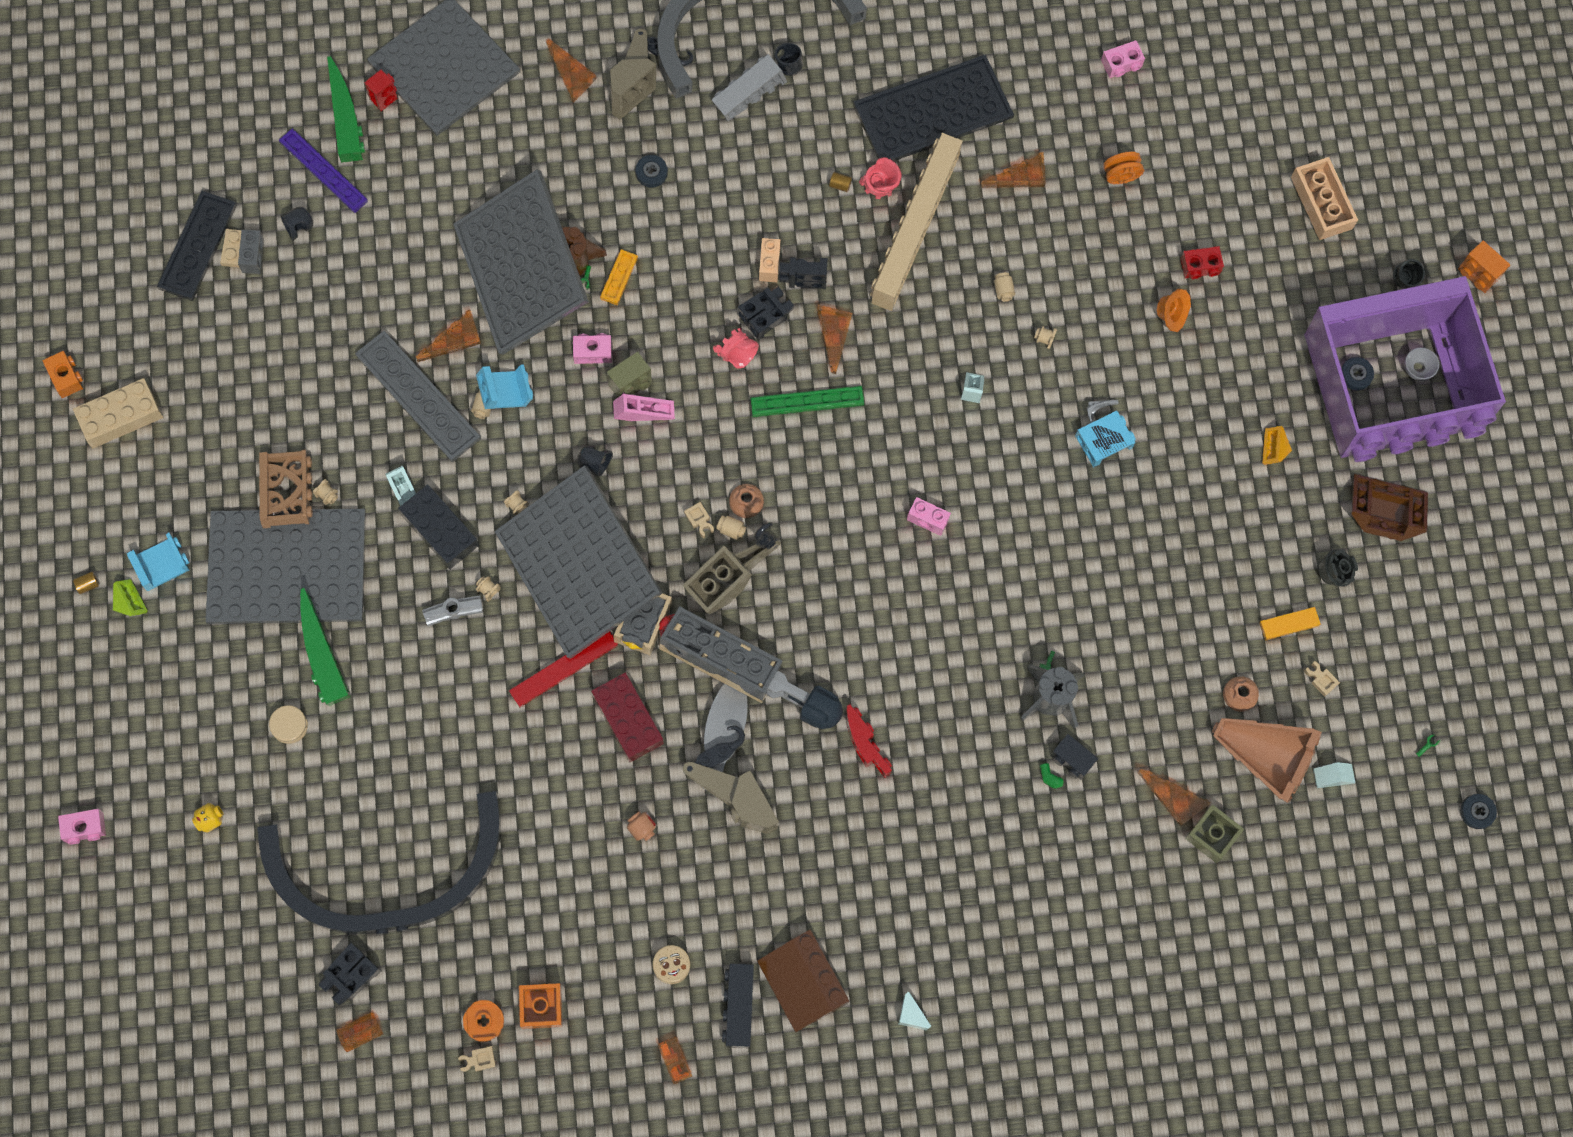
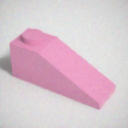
(642, 408)

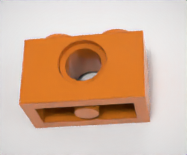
(65, 384)

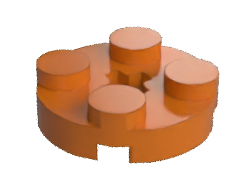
(475, 1013)

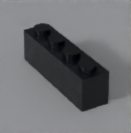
(739, 1006)

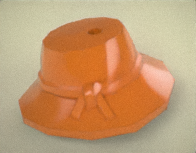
(1174, 309)

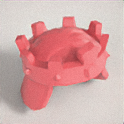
(881, 178)
(737, 349)

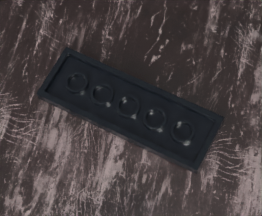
(197, 245)

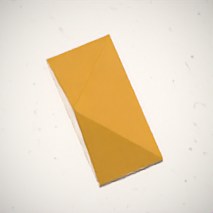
(1275, 445)

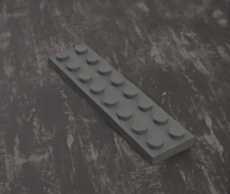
(418, 396)

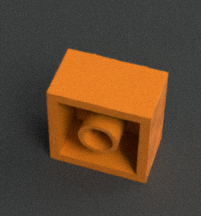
(1483, 266)
(540, 1006)

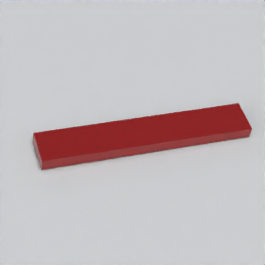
(560, 670)

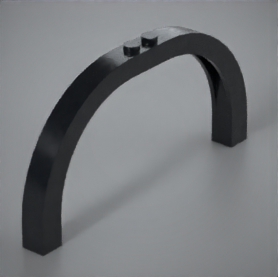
(400, 920)

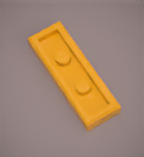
(619, 277)
(1290, 623)

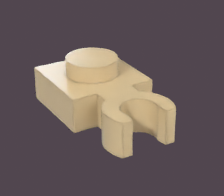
(698, 517)
(1324, 681)
(481, 1059)

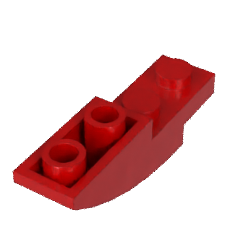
(860, 735)

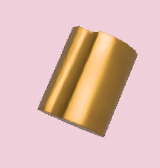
(840, 182)
(86, 583)

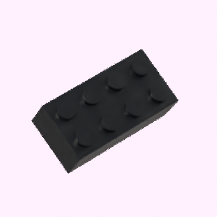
(438, 527)

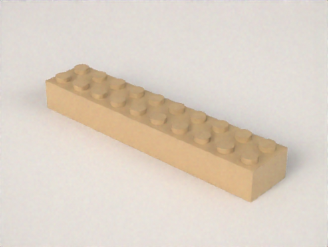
(915, 222)

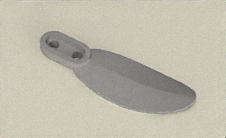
(726, 710)

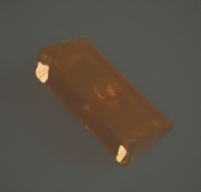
(359, 1032)

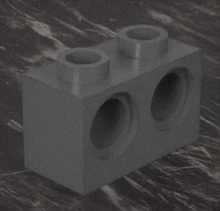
(251, 251)

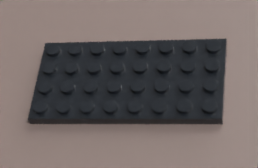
(919, 111)

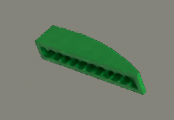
(346, 123)
(320, 655)

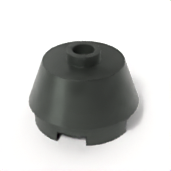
(1338, 568)

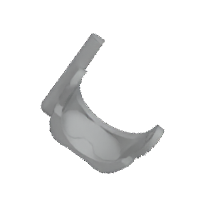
(1093, 406)

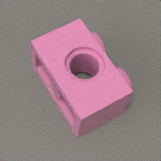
(601, 354)
(928, 516)
(70, 824)

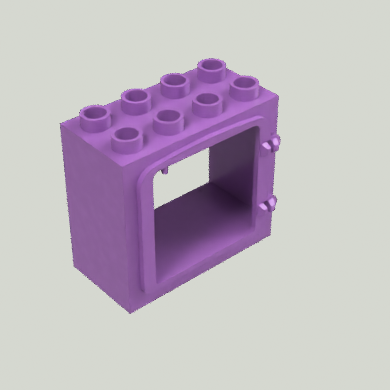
(1466, 363)

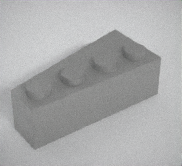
(749, 87)

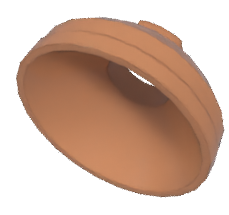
(744, 509)
(1236, 701)

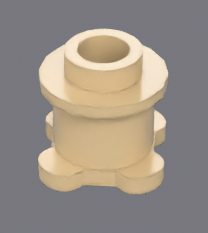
(1045, 336)
(326, 492)
(516, 503)
(487, 587)

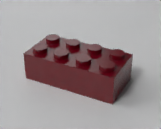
(627, 717)

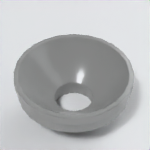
(1424, 357)

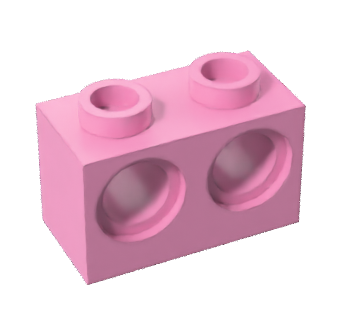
(1121, 56)

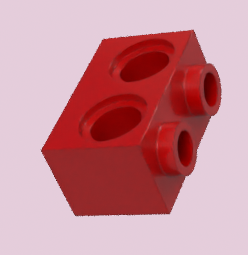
(381, 90)
(1200, 258)

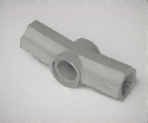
(440, 612)

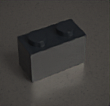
(1073, 757)

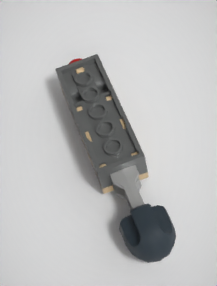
(742, 666)

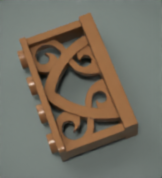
(267, 470)

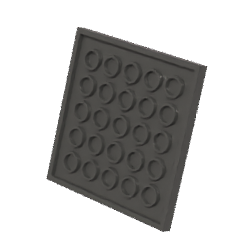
(444, 65)

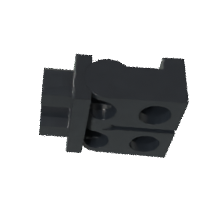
(804, 273)
(764, 311)
(349, 974)

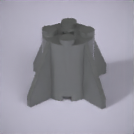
(1054, 693)

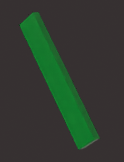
(807, 401)

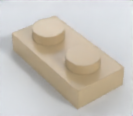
(231, 248)

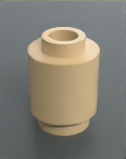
(1004, 286)
(478, 407)
(731, 527)

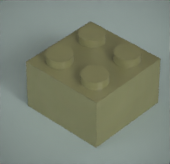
(630, 376)
(1214, 833)

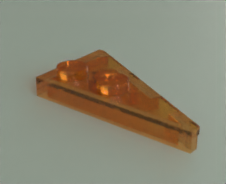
(574, 74)
(1026, 174)
(834, 327)
(455, 338)
(1179, 802)

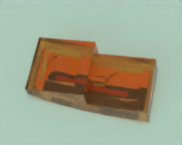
(674, 1060)

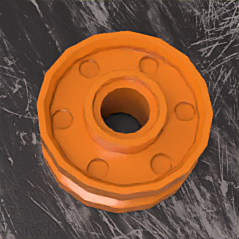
(1123, 168)

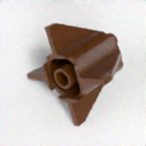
(581, 248)

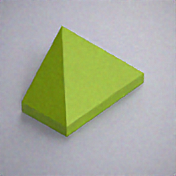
(127, 599)

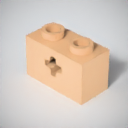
(769, 260)

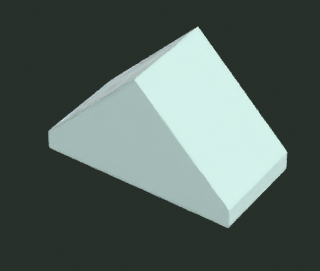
(973, 387)
(400, 484)
(1334, 775)
(912, 1015)

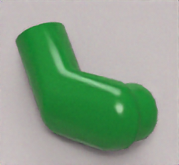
(1049, 778)

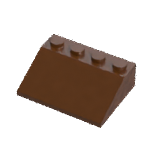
(803, 981)

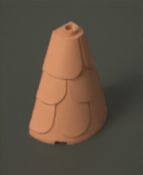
(1270, 751)

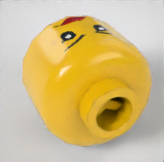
(207, 817)

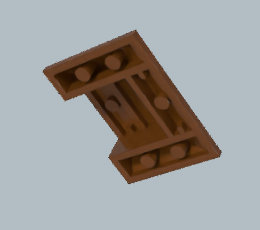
(1389, 508)

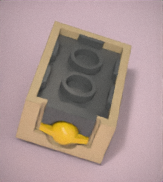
(642, 628)

